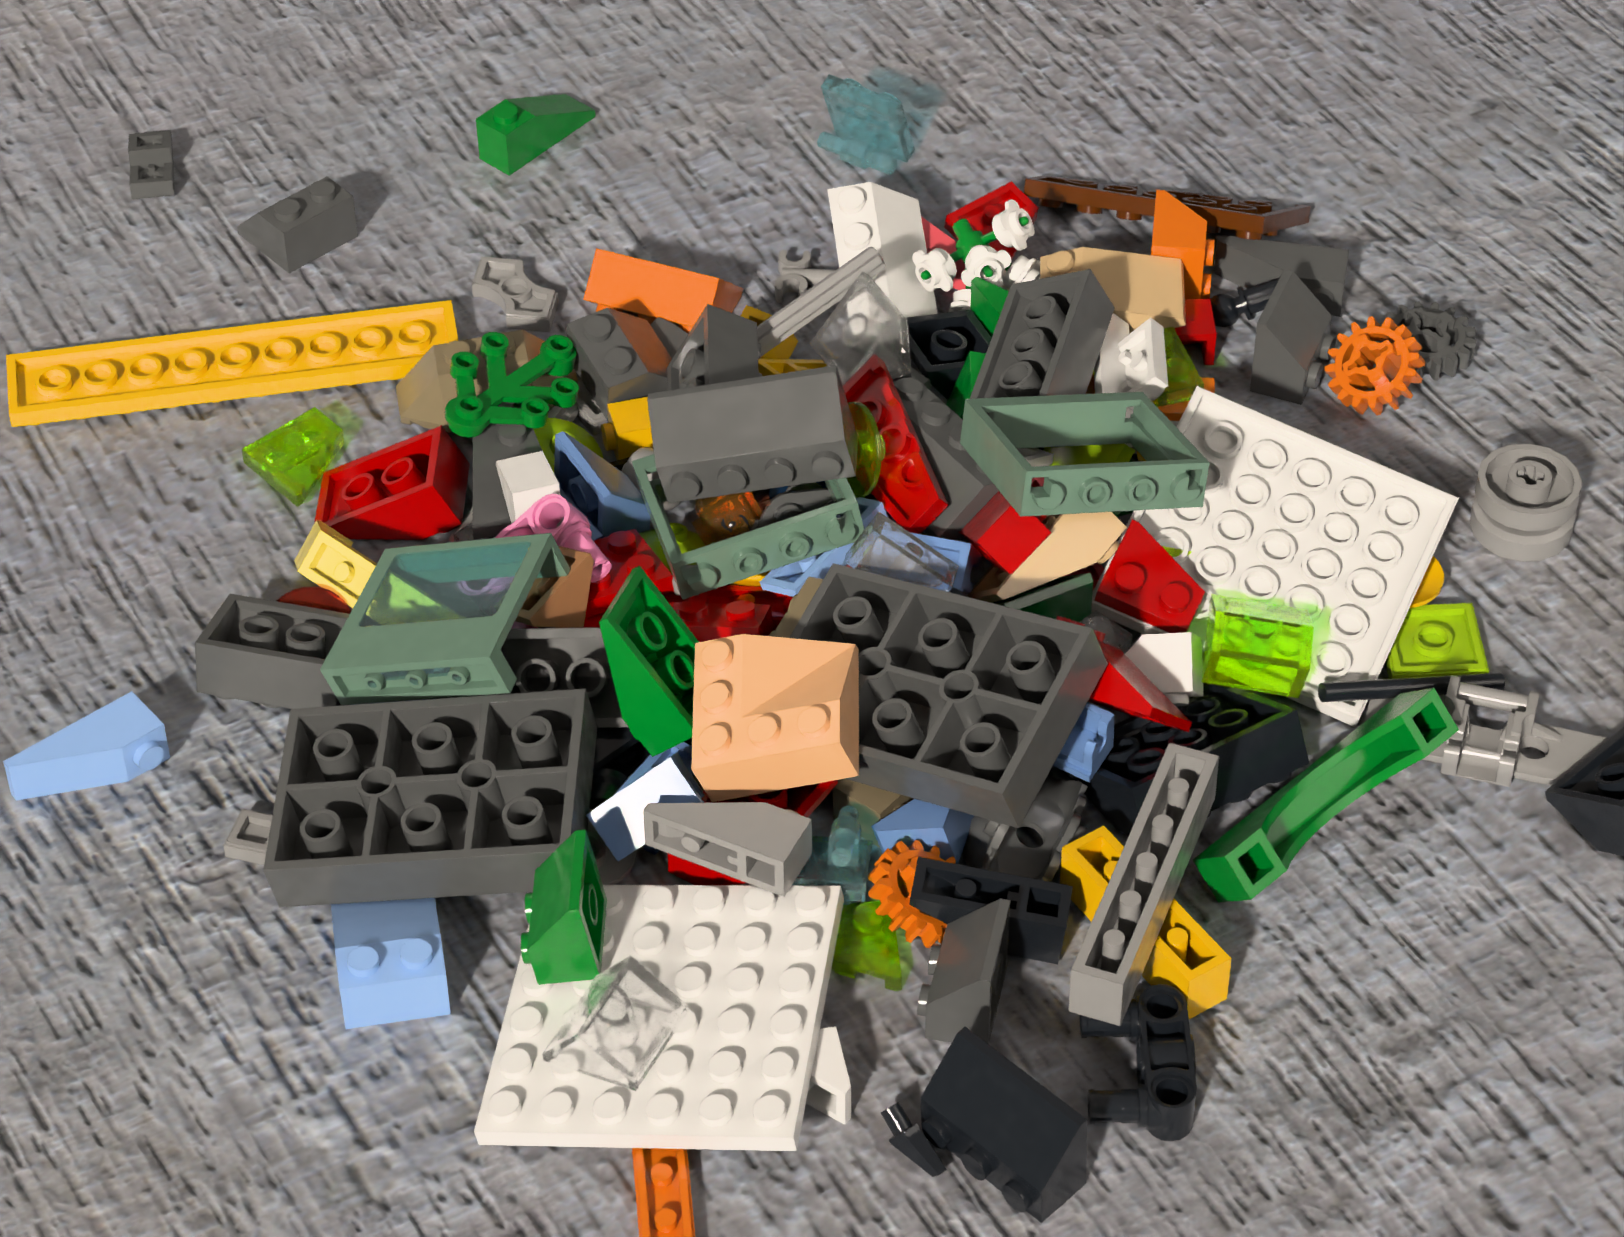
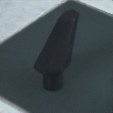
(911, 1140)

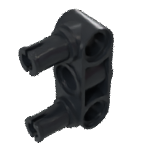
(1163, 1065)

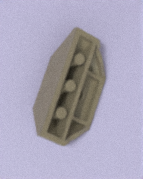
(430, 387)

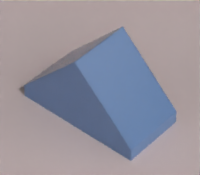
(927, 823)

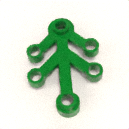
(471, 414)

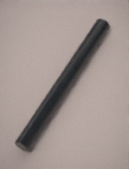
(1392, 687)

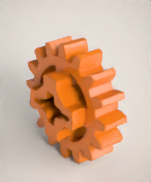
(1393, 368)
(893, 888)

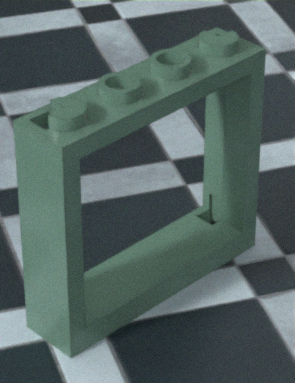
(1168, 479)
(754, 550)

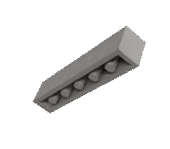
(1143, 885)

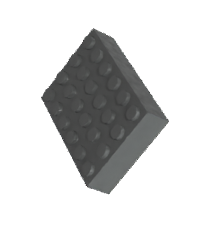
(955, 691)
(428, 796)

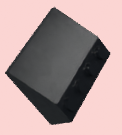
(1250, 734)

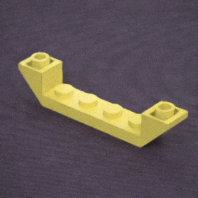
(333, 563)

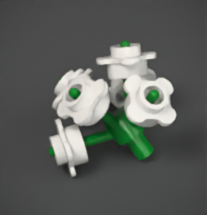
(1010, 228)

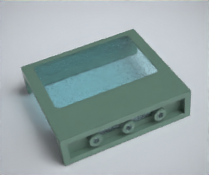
(438, 620)

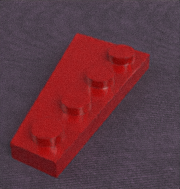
(906, 477)

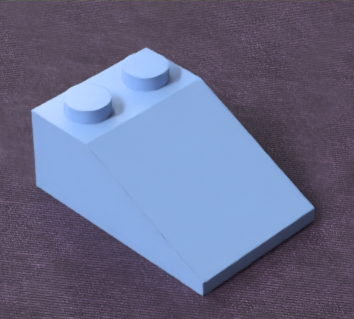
(389, 961)

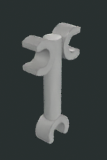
(797, 275)

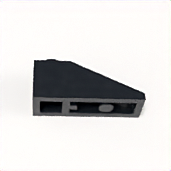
(1036, 909)

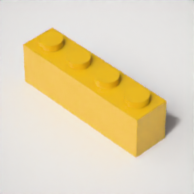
(1183, 950)

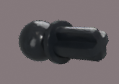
(1250, 301)

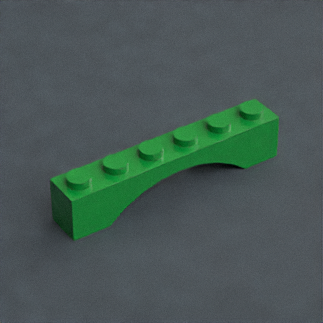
(1272, 835)

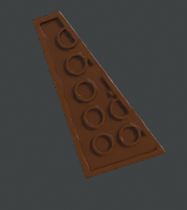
(1248, 217)

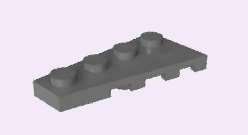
(495, 444)

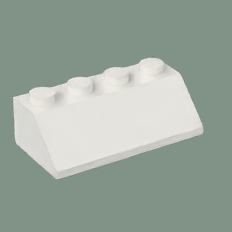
(891, 224)

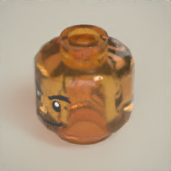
(725, 516)

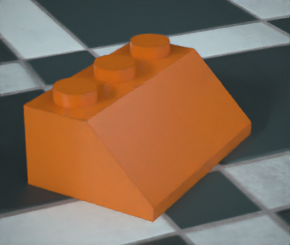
(656, 289)

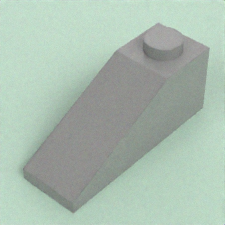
(734, 838)

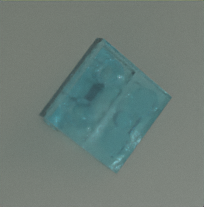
(868, 123)
(840, 858)

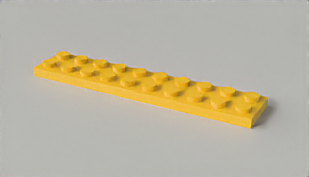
(223, 363)

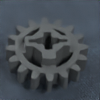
(1436, 333)

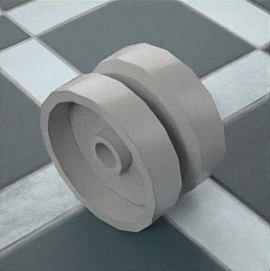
(1525, 502)

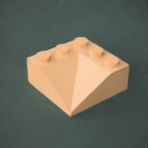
(773, 714)

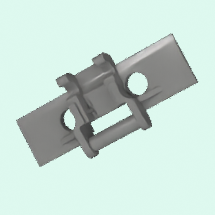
(1495, 754)

